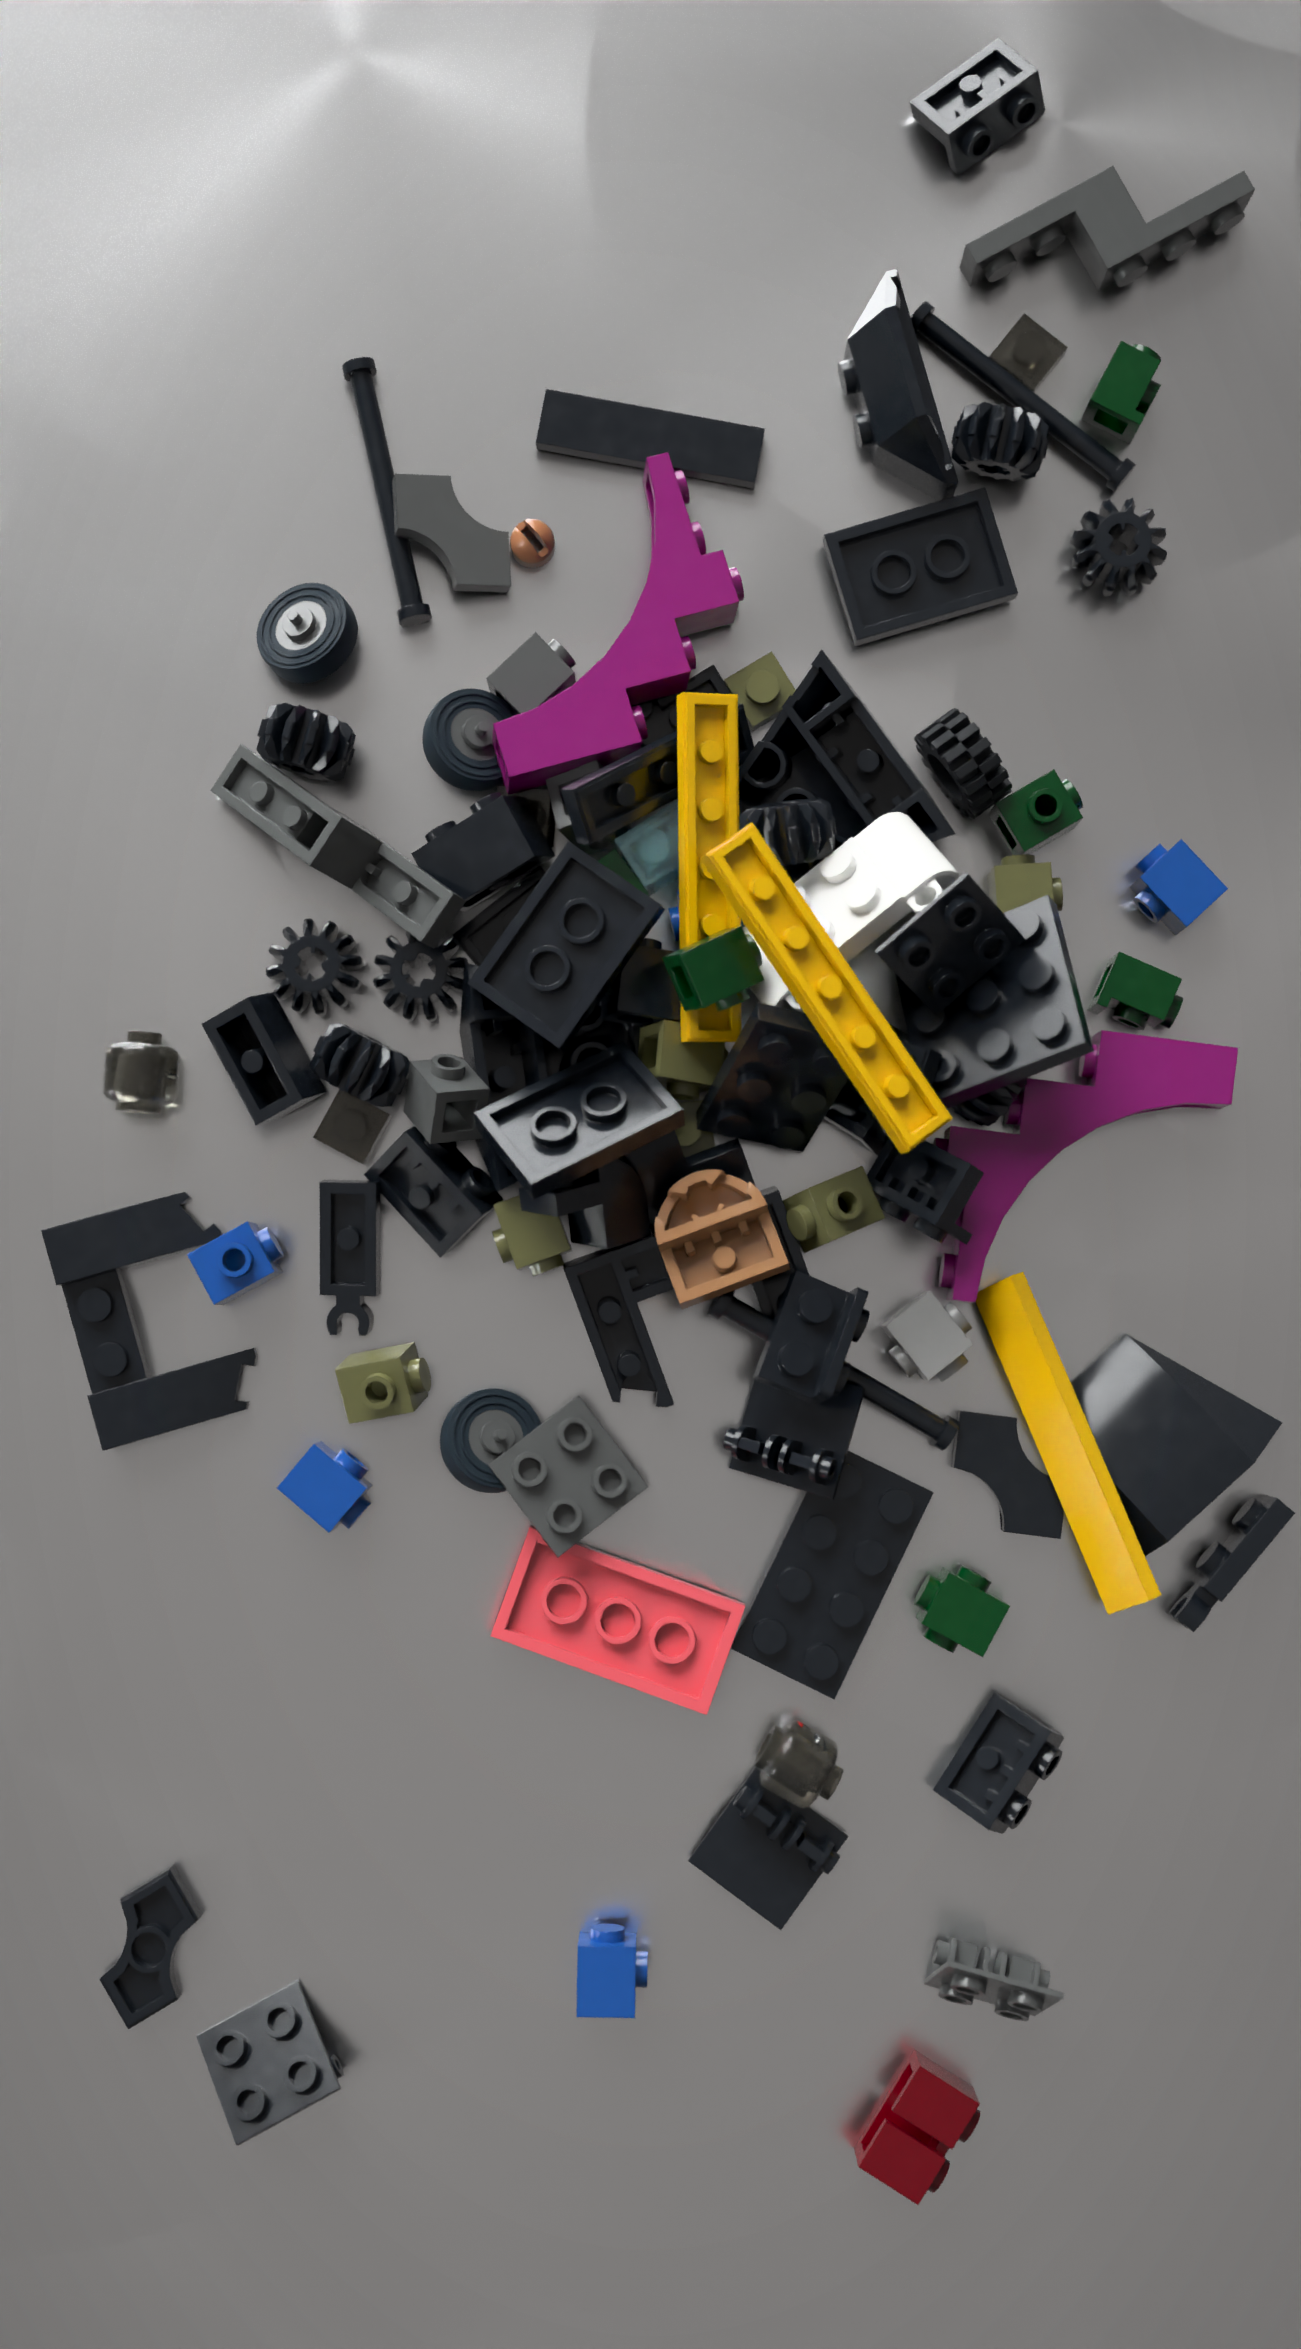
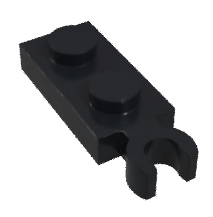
(350, 1249)
(1227, 1563)

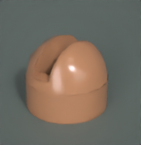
(522, 548)

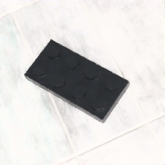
(831, 1575)

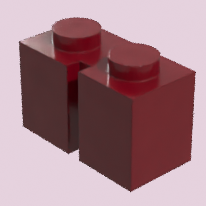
(916, 2127)

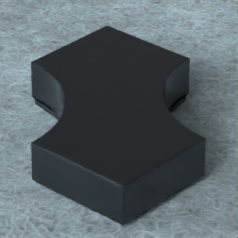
(992, 1451)
(156, 1920)

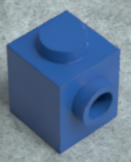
(1175, 886)
(237, 1262)
(328, 1486)
(609, 1972)

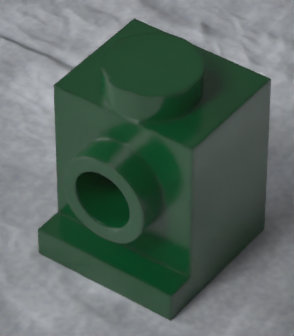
(1124, 391)
(1137, 993)

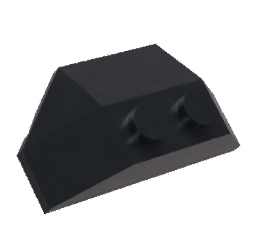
(895, 395)

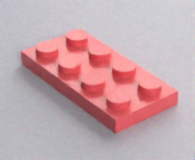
(619, 1621)

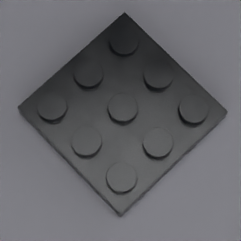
(1010, 1020)

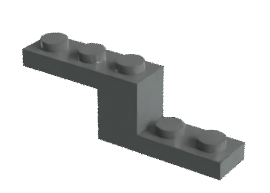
(1106, 230)
(338, 846)

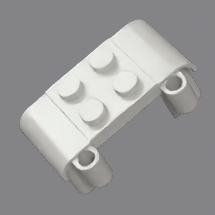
(865, 891)

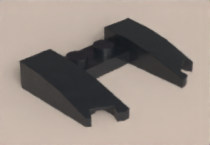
(88, 1266)
(616, 1278)

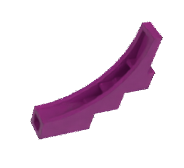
(647, 660)
(1123, 1079)

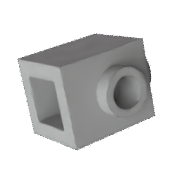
(929, 1338)

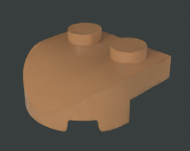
(716, 1236)

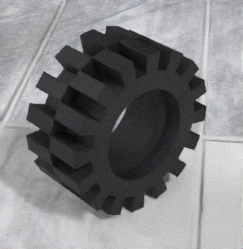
(963, 763)

